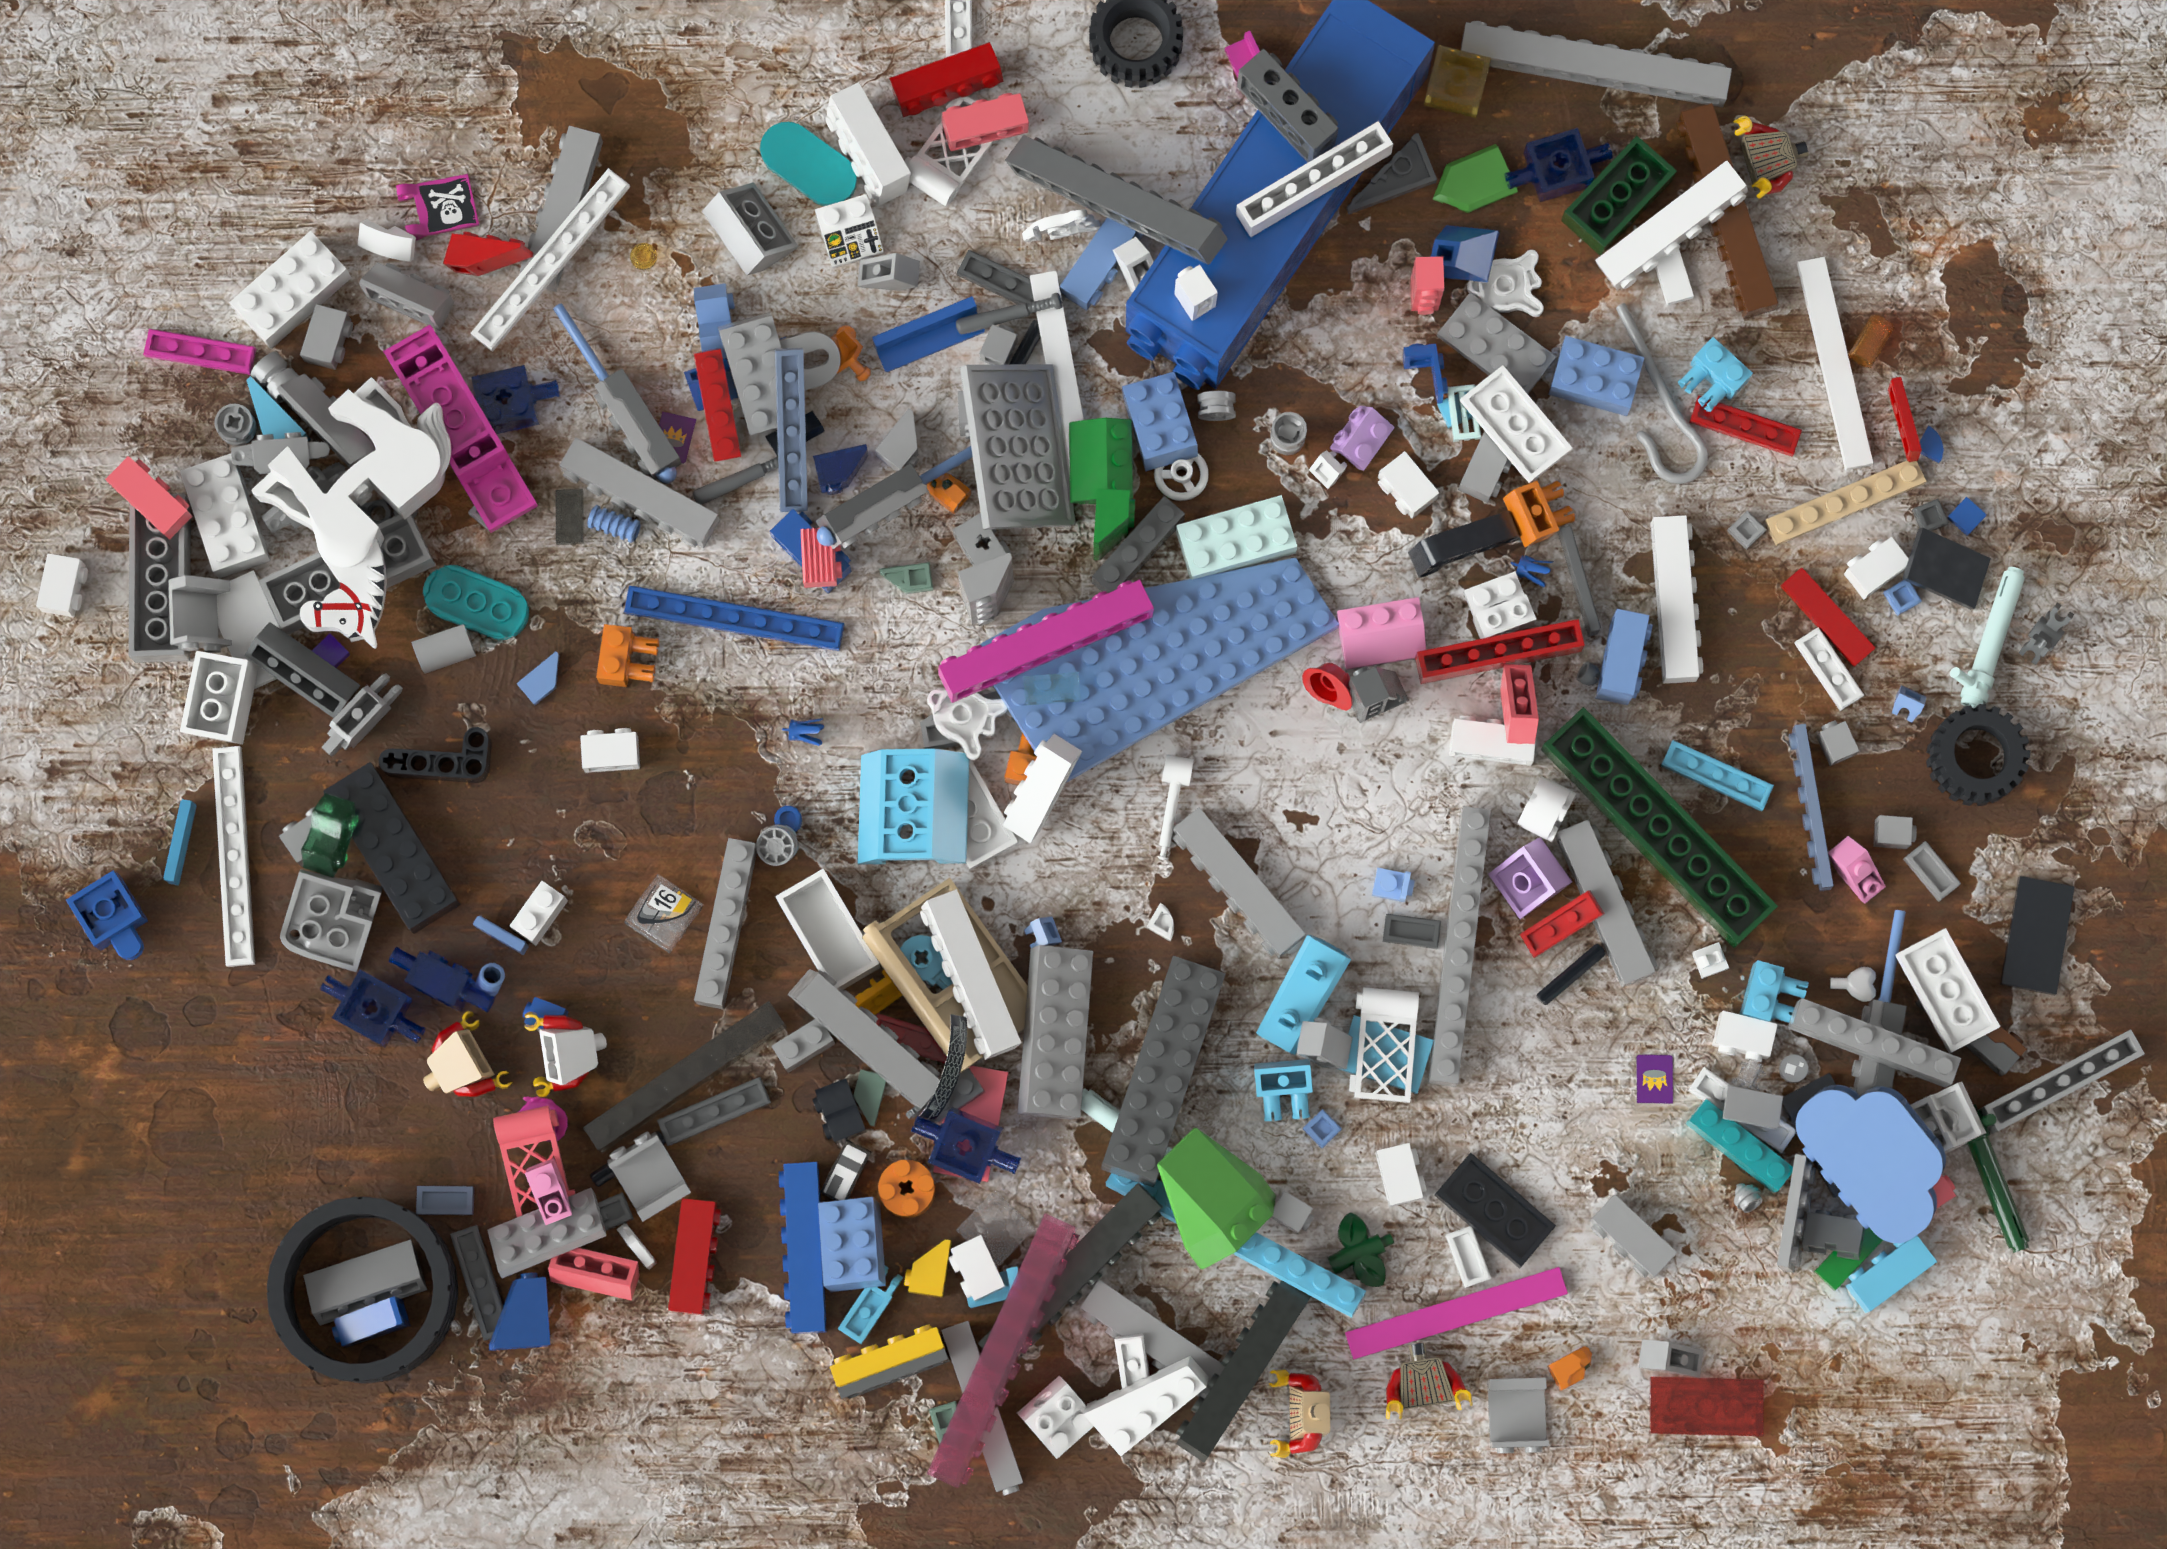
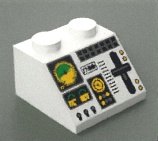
(849, 231)

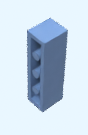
(1096, 264)

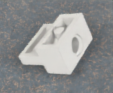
(1499, 606)
(1950, 1116)
(1056, 1417)

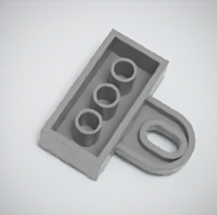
(751, 359)

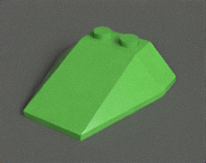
(1213, 1197)

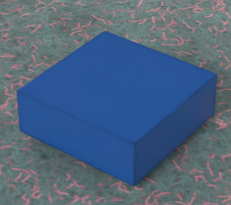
(1966, 516)

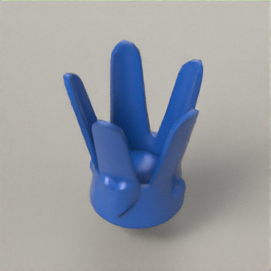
(1526, 564)
(798, 729)

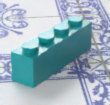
(1740, 1146)

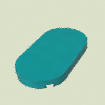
(808, 163)
(476, 602)

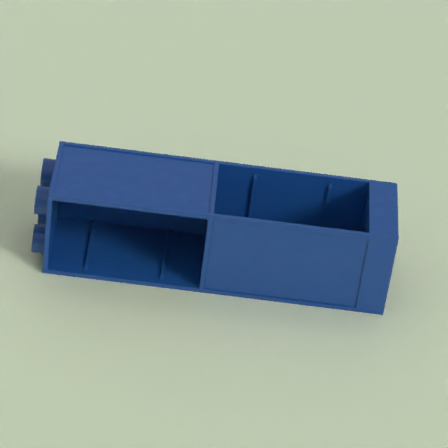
(1361, 72)

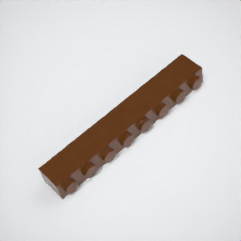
(1734, 230)

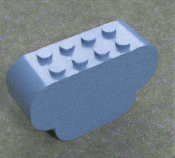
(1875, 1156)

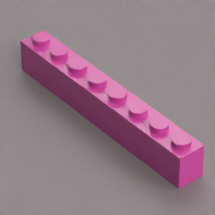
(1045, 640)

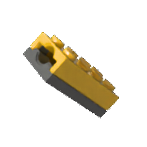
(889, 1363)

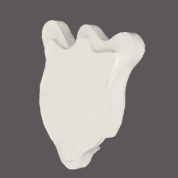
(1062, 225)
(1511, 285)
(965, 718)

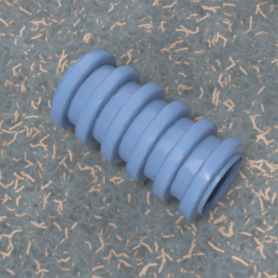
(613, 524)
(493, 972)

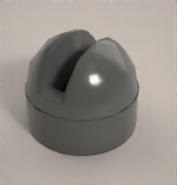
(1587, 674)

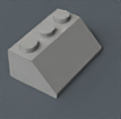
(749, 228)
(407, 294)

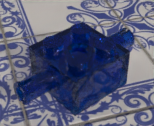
(1567, 151)
(522, 394)
(441, 982)
(370, 991)
(949, 1153)

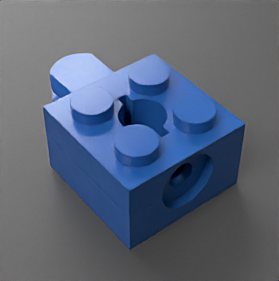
(110, 915)

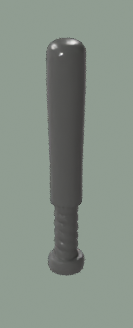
(1002, 315)
(727, 484)

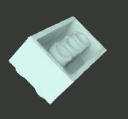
(1237, 538)

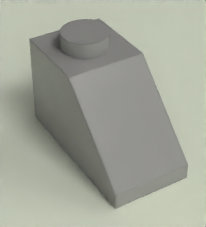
(889, 272)
(900, 444)
(1671, 1358)

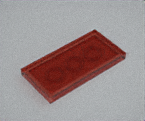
(1706, 1406)

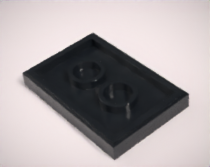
(1946, 568)

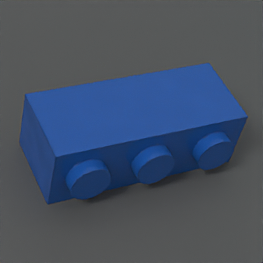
(788, 536)

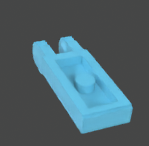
(868, 1310)

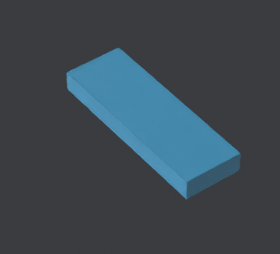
(179, 842)

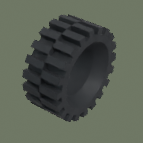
(1158, 12)
(1954, 779)

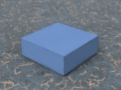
(1902, 597)
(1322, 1129)

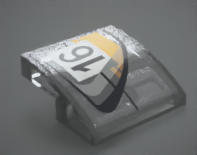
(663, 913)

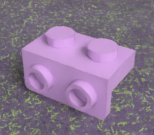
(1362, 436)

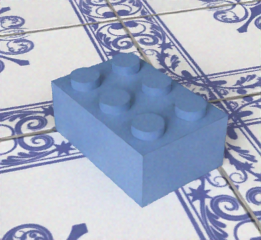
(1596, 376)
(1160, 421)
(1624, 657)
(851, 1244)

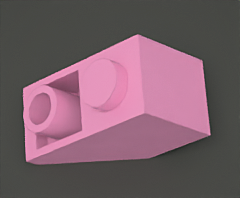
(1856, 869)
(549, 1191)

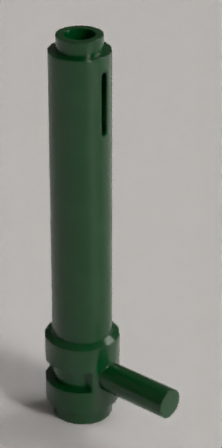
(1997, 1187)

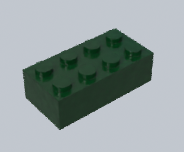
(1618, 195)

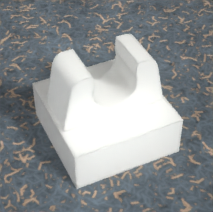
(1327, 469)
(1710, 960)

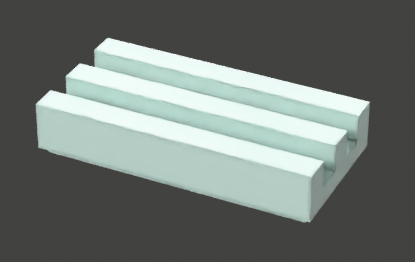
(1453, 415)

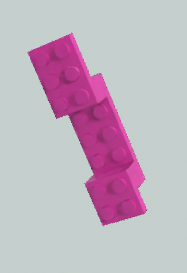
(475, 448)

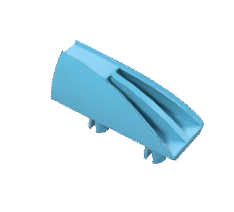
(1303, 992)

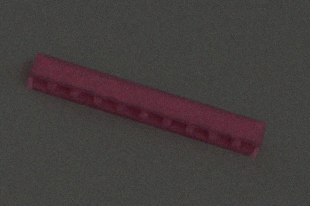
(1002, 1350)

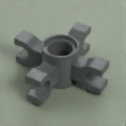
(2046, 633)

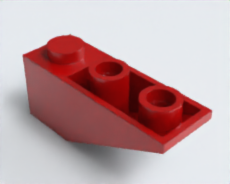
(479, 255)

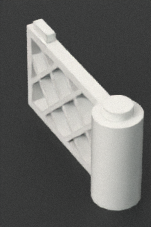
(933, 177)
(1385, 1007)

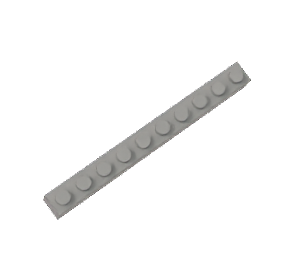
(1598, 64)
(1459, 946)

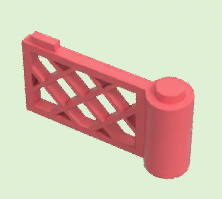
(525, 1129)

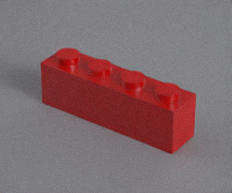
(946, 80)
(717, 404)
(693, 1257)

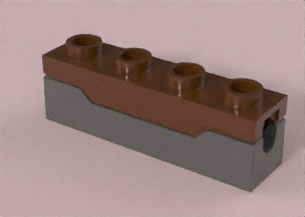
(1996, 1049)

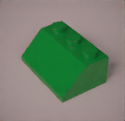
(1099, 457)
(1112, 519)

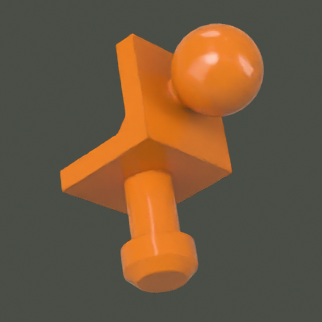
(849, 351)

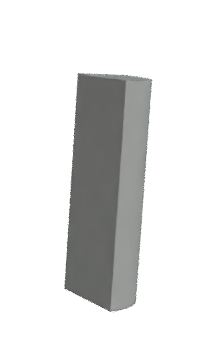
(364, 1281)

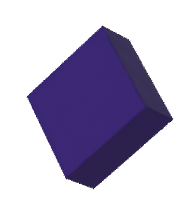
(331, 651)

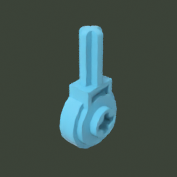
(933, 970)

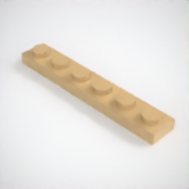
(1845, 501)

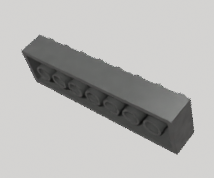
(1163, 1071)

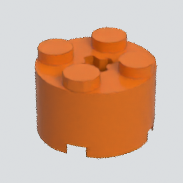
(902, 1173)

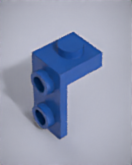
(1421, 356)

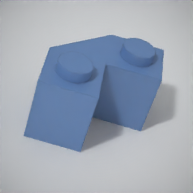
(712, 311)

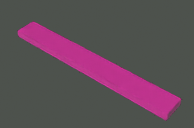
(1456, 1313)

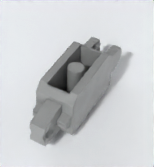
(267, 448)
(276, 519)
(360, 716)

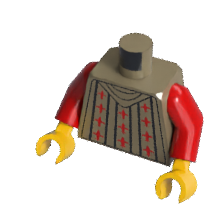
(1768, 155)
(1424, 1383)

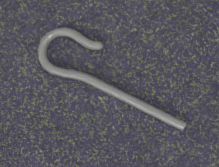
(1671, 407)

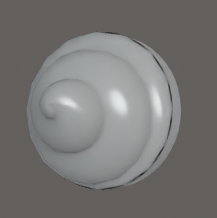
(1747, 1197)

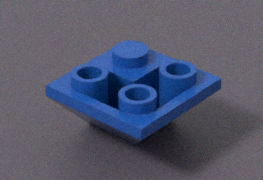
(1466, 252)

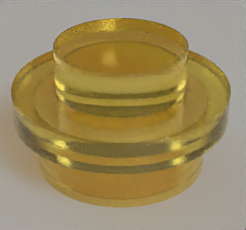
(643, 256)

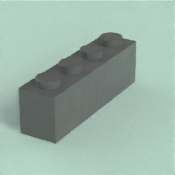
(1139, 546)
(302, 670)

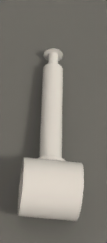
(1177, 773)

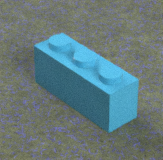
(1889, 1273)

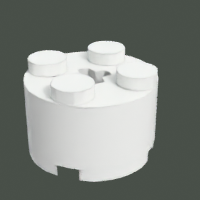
(1546, 808)

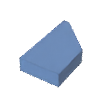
(541, 680)

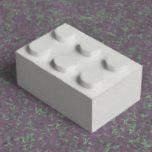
(219, 697)

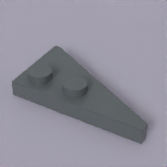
(1403, 174)

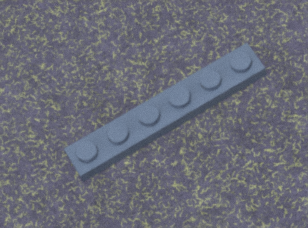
(791, 429)
(1812, 819)

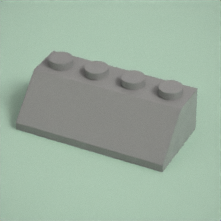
(310, 403)
(986, 588)

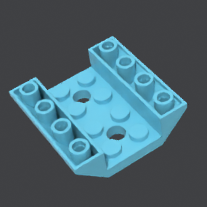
(932, 804)

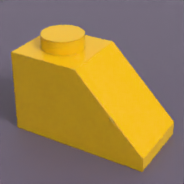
(929, 1271)

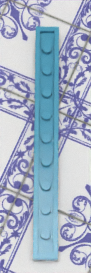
(1272, 1258)

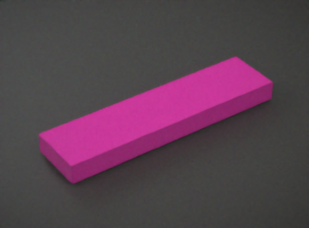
(199, 351)

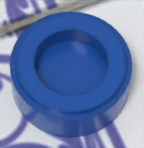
(789, 816)

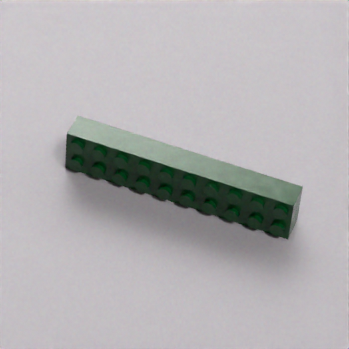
(1658, 827)

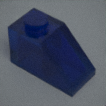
(839, 468)

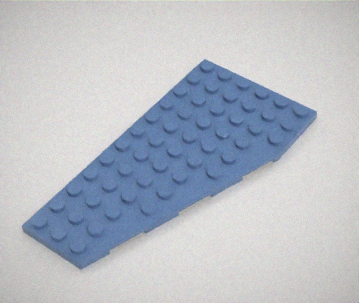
(1193, 649)

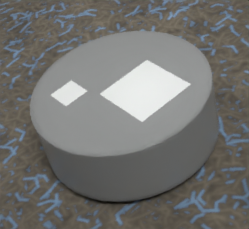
(1793, 1068)

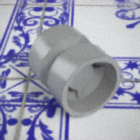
(272, 372)
(1288, 433)

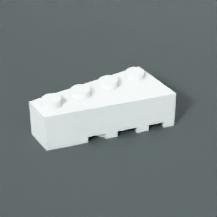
(1138, 1409)

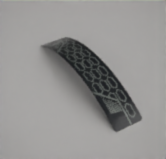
(952, 1068)

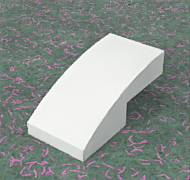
(389, 243)

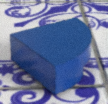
(1932, 445)

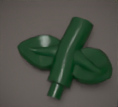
(1360, 1251)

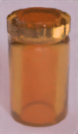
(1871, 341)

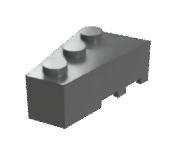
(1375, 692)

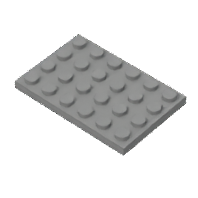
(1017, 446)

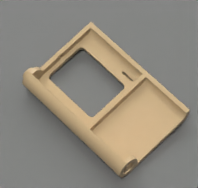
(935, 1009)

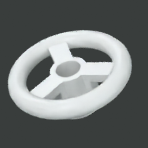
(1160, 474)

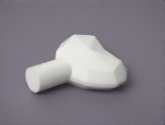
(1858, 984)

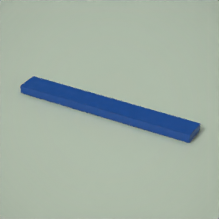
(734, 618)

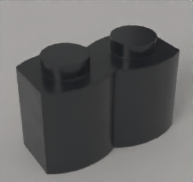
(839, 1111)

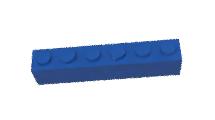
(803, 1248)

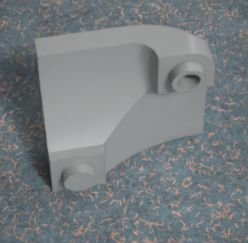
(331, 918)

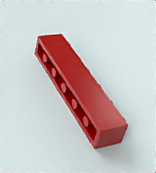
(1498, 650)

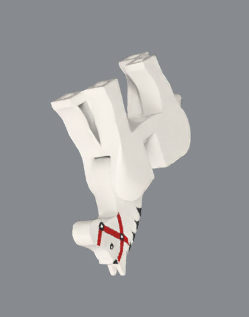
(402, 470)

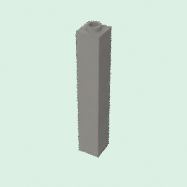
(997, 1447)

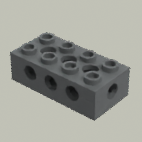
(1287, 105)

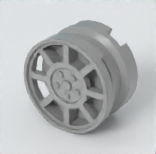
(1216, 405)
(235, 424)
(777, 844)

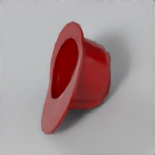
(1329, 685)

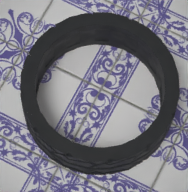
(286, 1265)

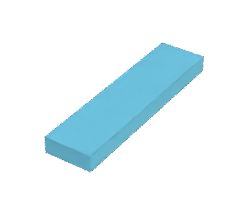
(1717, 775)

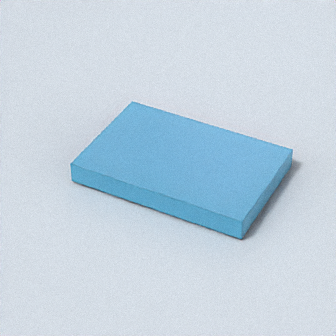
(1386, 1045)

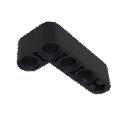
(1463, 541)
(435, 760)

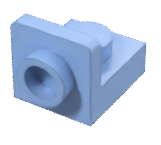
(1393, 885)

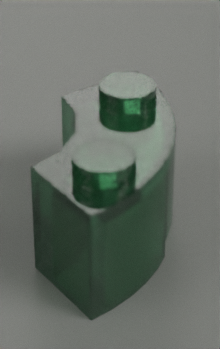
(329, 835)

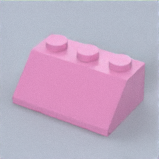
(1381, 633)

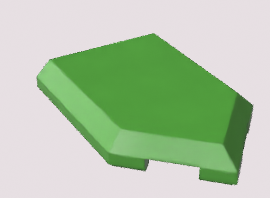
(1474, 180)

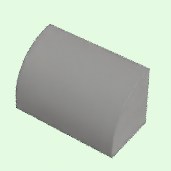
(444, 648)

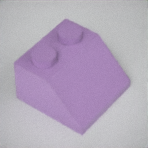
(1530, 877)

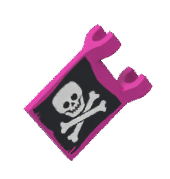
(440, 205)

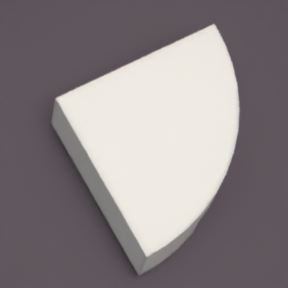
(1162, 923)

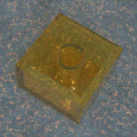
(1457, 81)

